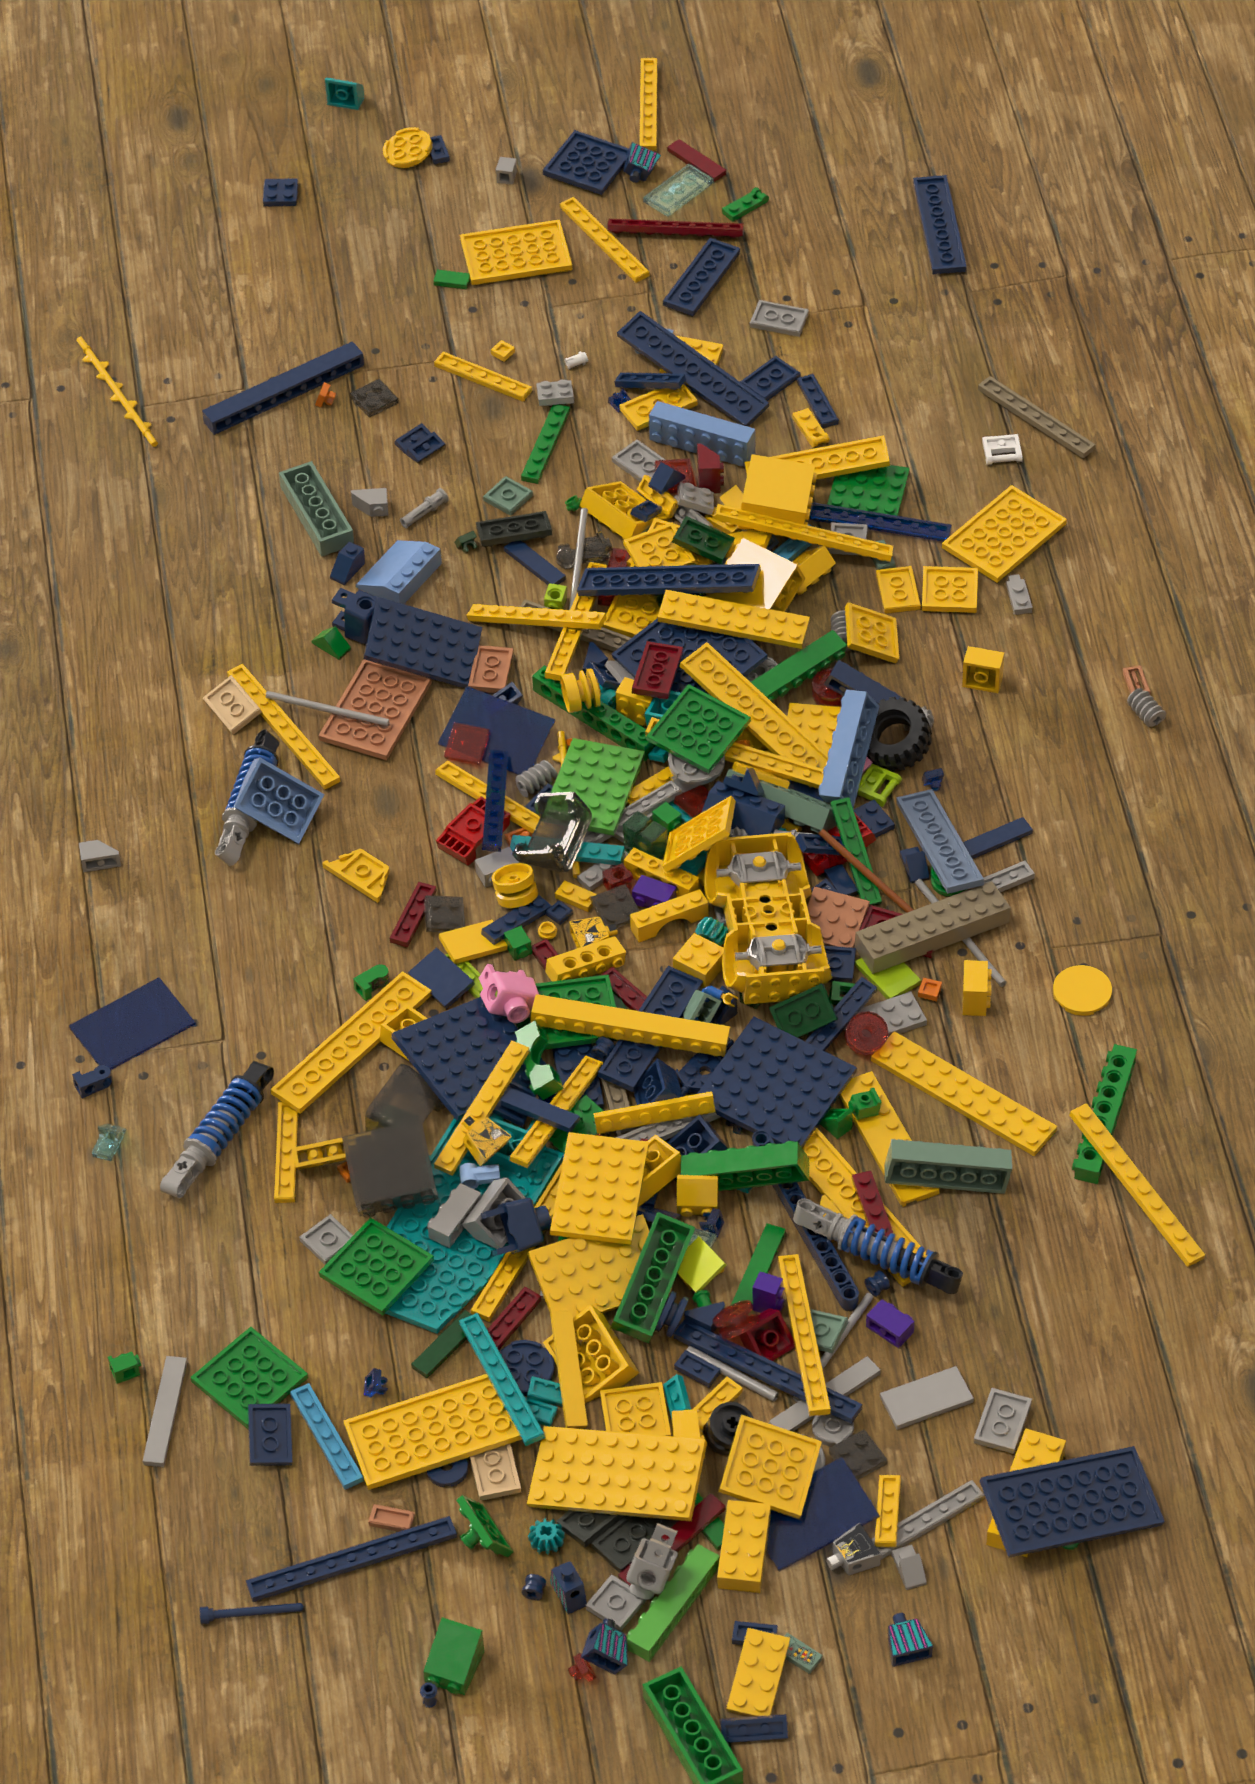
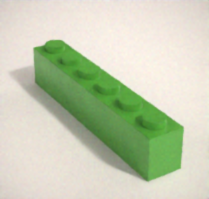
(673, 1602)

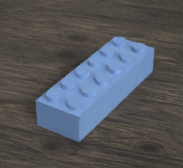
(688, 428)
(849, 747)

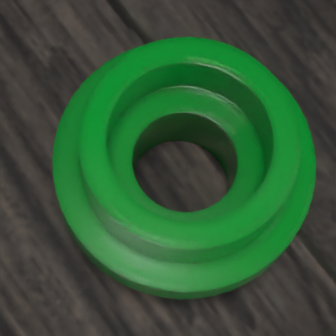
(573, 503)

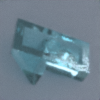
(108, 1141)

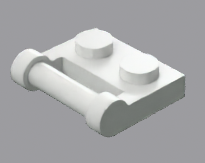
(999, 445)

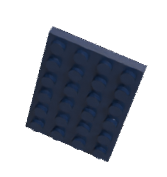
(422, 642)

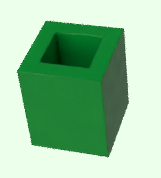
(667, 817)
(518, 943)

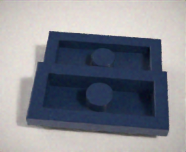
(419, 443)

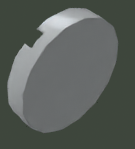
(831, 1429)

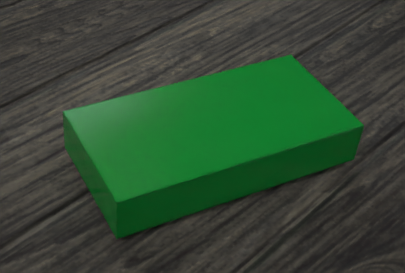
(451, 279)

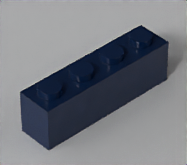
(847, 678)

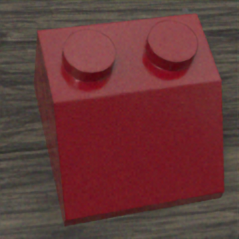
(709, 469)
(769, 1336)

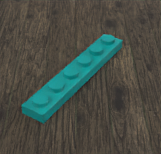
(587, 852)

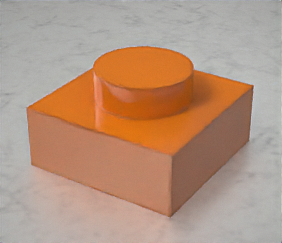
(929, 989)

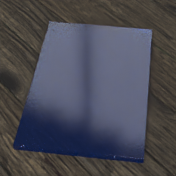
(510, 727)
(132, 1024)
(830, 1510)

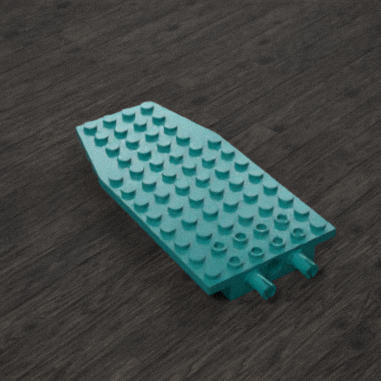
(468, 1264)

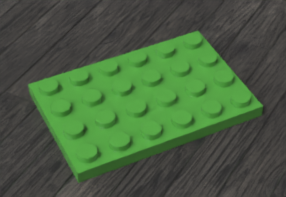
(601, 778)

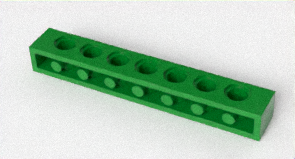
(601, 718)
(1107, 1108)

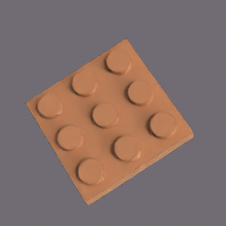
(837, 916)

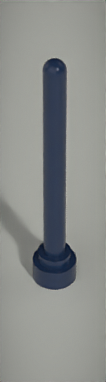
(208, 1614)

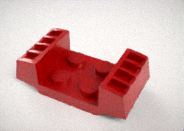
(466, 832)
(820, 862)

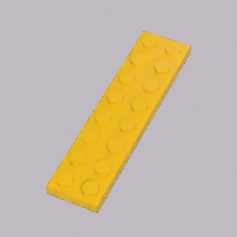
(842, 457)
(733, 619)

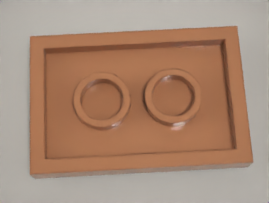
(491, 668)

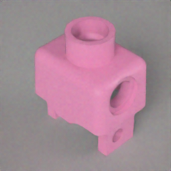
(514, 994)

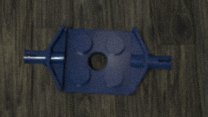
(690, 1077)

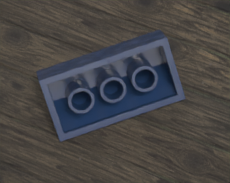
(751, 812)

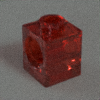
(616, 877)

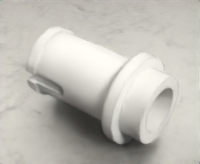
(578, 359)

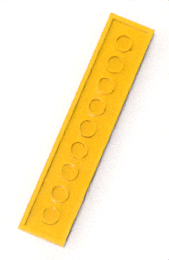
(767, 720)
(347, 1044)
(964, 1093)
(833, 1178)

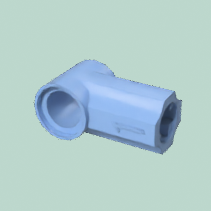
(473, 1175)

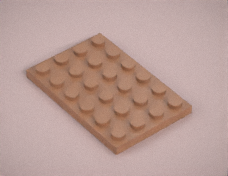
(380, 693)

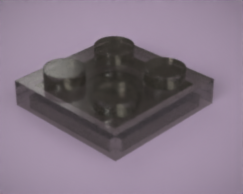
(374, 398)
(615, 906)
(443, 913)
(859, 1454)

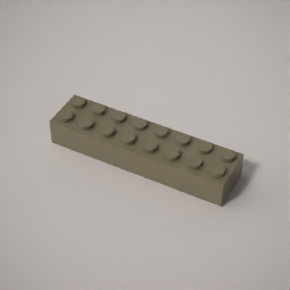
(932, 927)

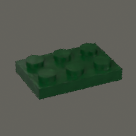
(703, 540)
(804, 1012)

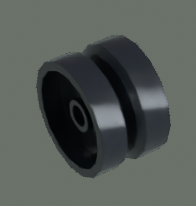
(723, 1425)

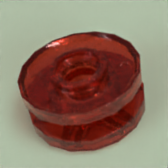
(822, 694)
(866, 1021)
(736, 1319)

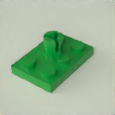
(585, 1109)
(482, 1528)

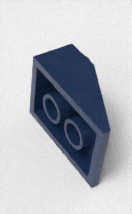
(697, 1137)

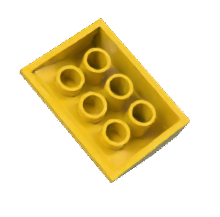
(612, 506)
(600, 1354)

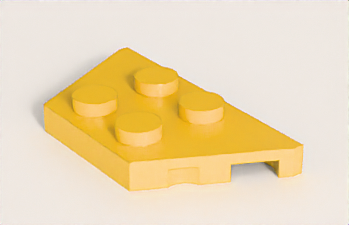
(361, 872)

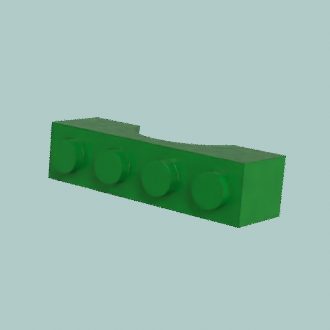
(543, 1078)

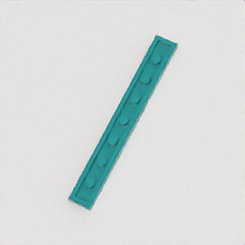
(502, 1379)

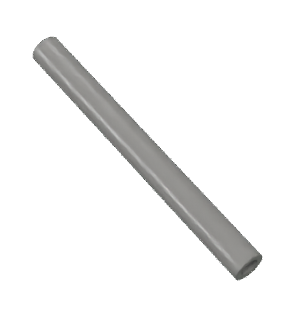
(737, 1376)

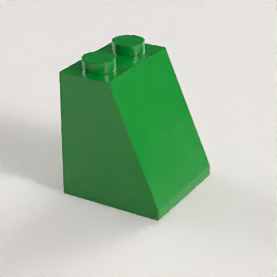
(454, 1656)

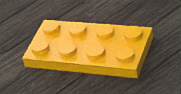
(639, 408)
(758, 1673)

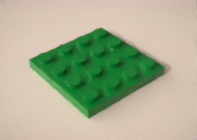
(871, 490)
(698, 728)
(589, 990)
(376, 1266)
(248, 1373)

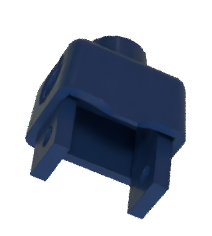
(357, 614)
(521, 1224)

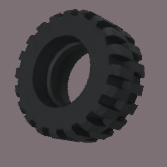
(912, 747)

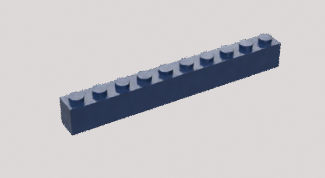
(283, 388)

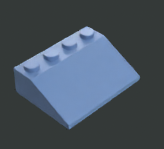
(401, 570)
(277, 800)

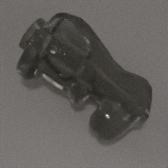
(595, 550)

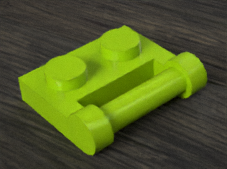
(873, 781)

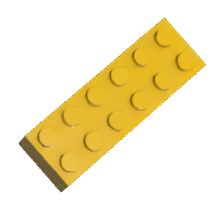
(1033, 1451)

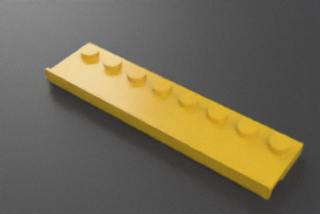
(879, 1131)

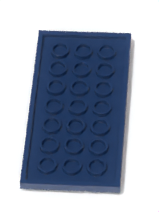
(1071, 1501)

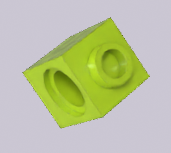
(555, 596)

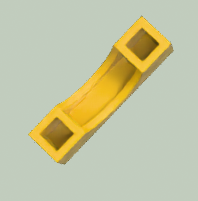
(648, 922)

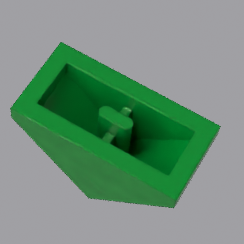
(332, 642)
(838, 1121)

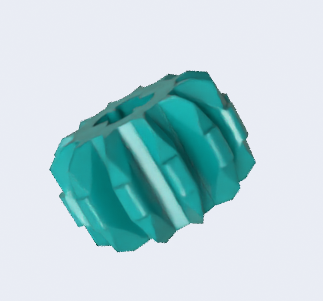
(712, 930)
(546, 1536)

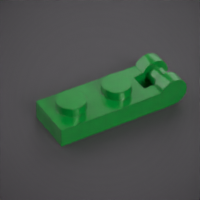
(745, 204)

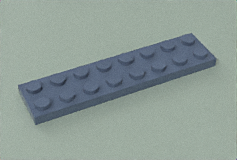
(940, 841)

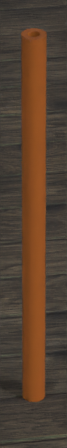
(865, 871)

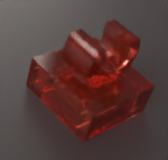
(581, 1669)

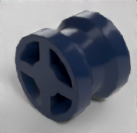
(602, 1049)
(877, 1283)
(533, 1587)

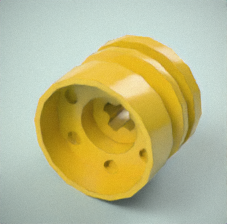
(580, 690)

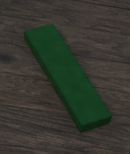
(440, 1348)

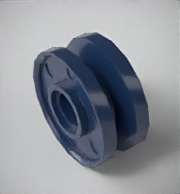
(671, 1314)

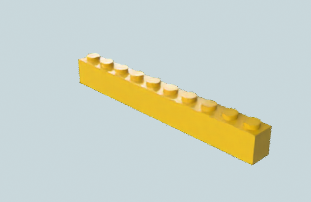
(630, 1025)

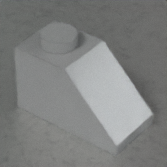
(371, 501)
(98, 856)

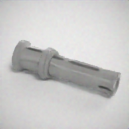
(430, 504)

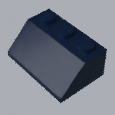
(657, 1084)

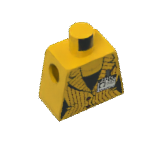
(590, 931)
(484, 1138)

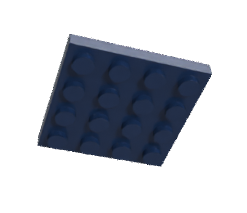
(587, 162)

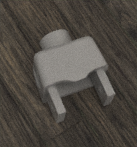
(652, 1564)

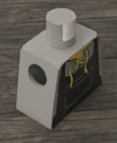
(854, 1552)

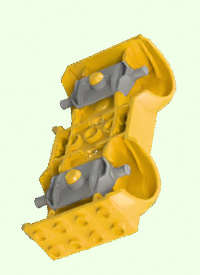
(754, 959)

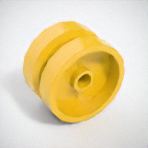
(514, 885)

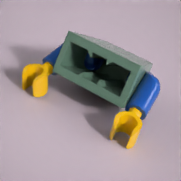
(705, 1004)

